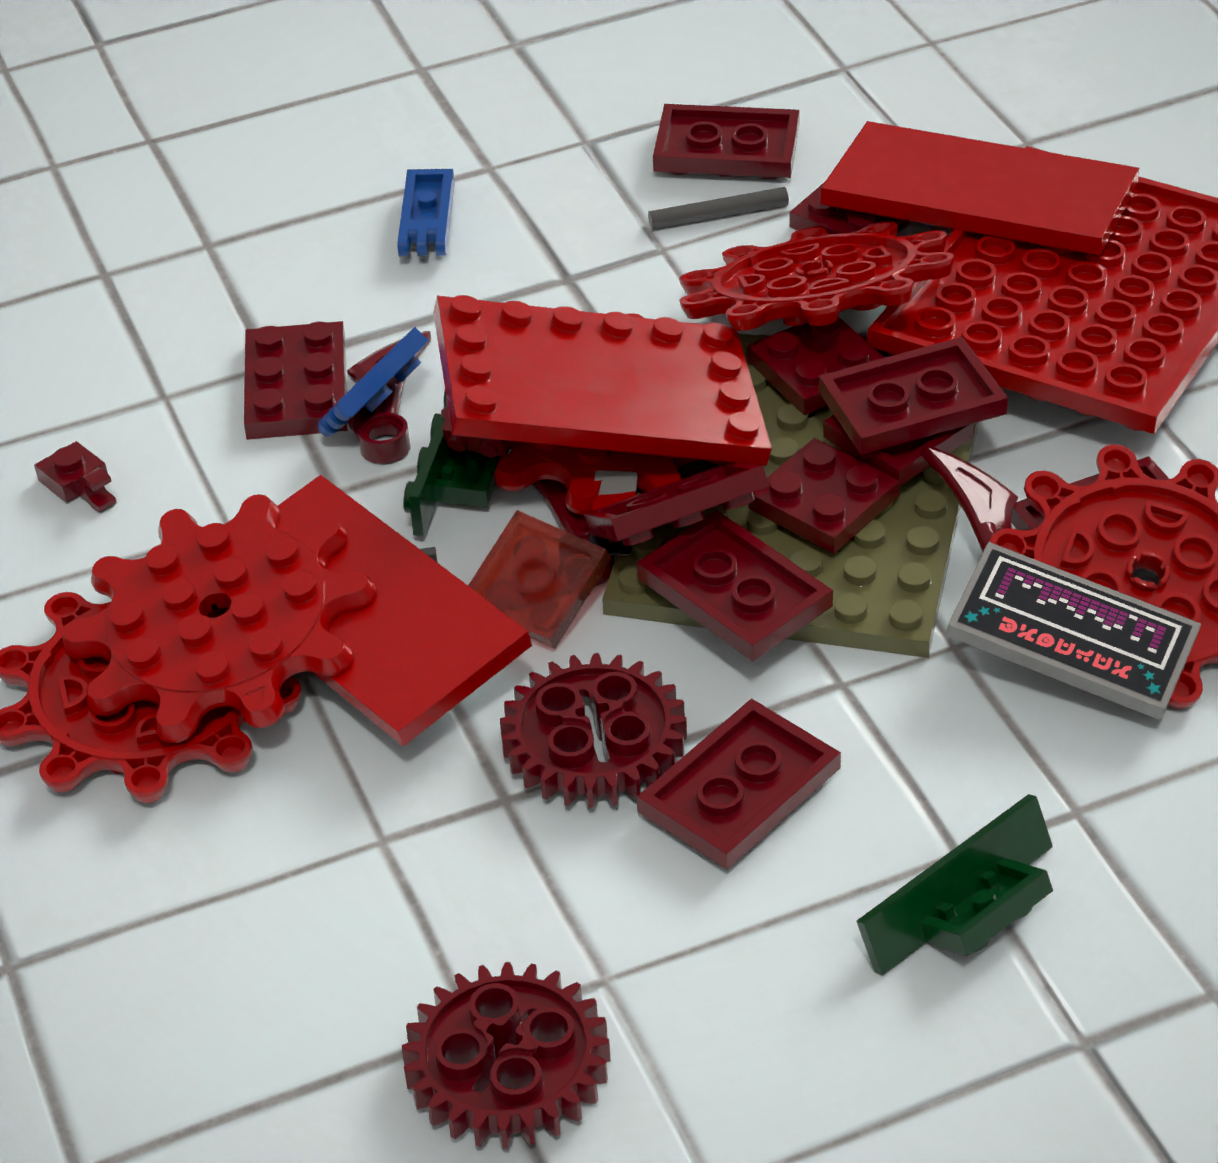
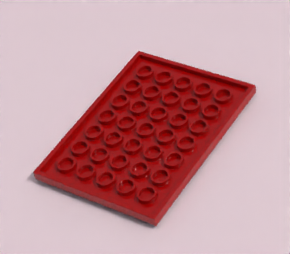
(1077, 327)

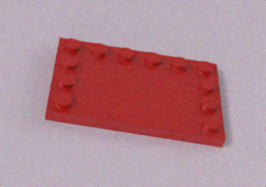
(598, 381)

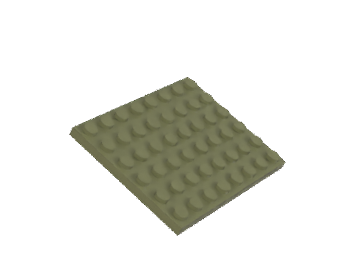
(881, 580)

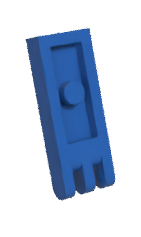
(426, 211)
(372, 388)

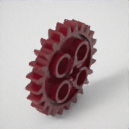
(554, 740)
(501, 1038)

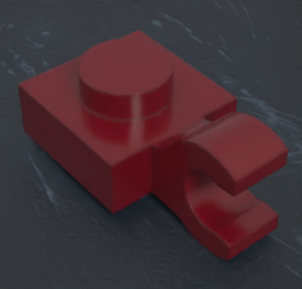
(75, 473)

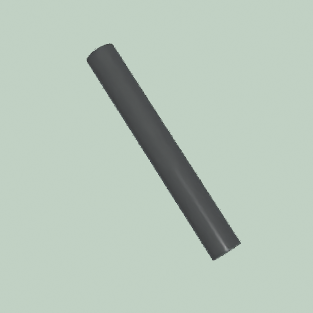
(718, 208)

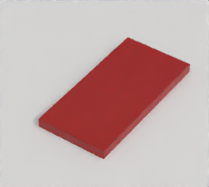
(981, 187)
(424, 634)

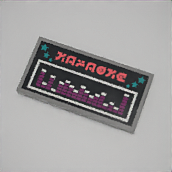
(1073, 630)

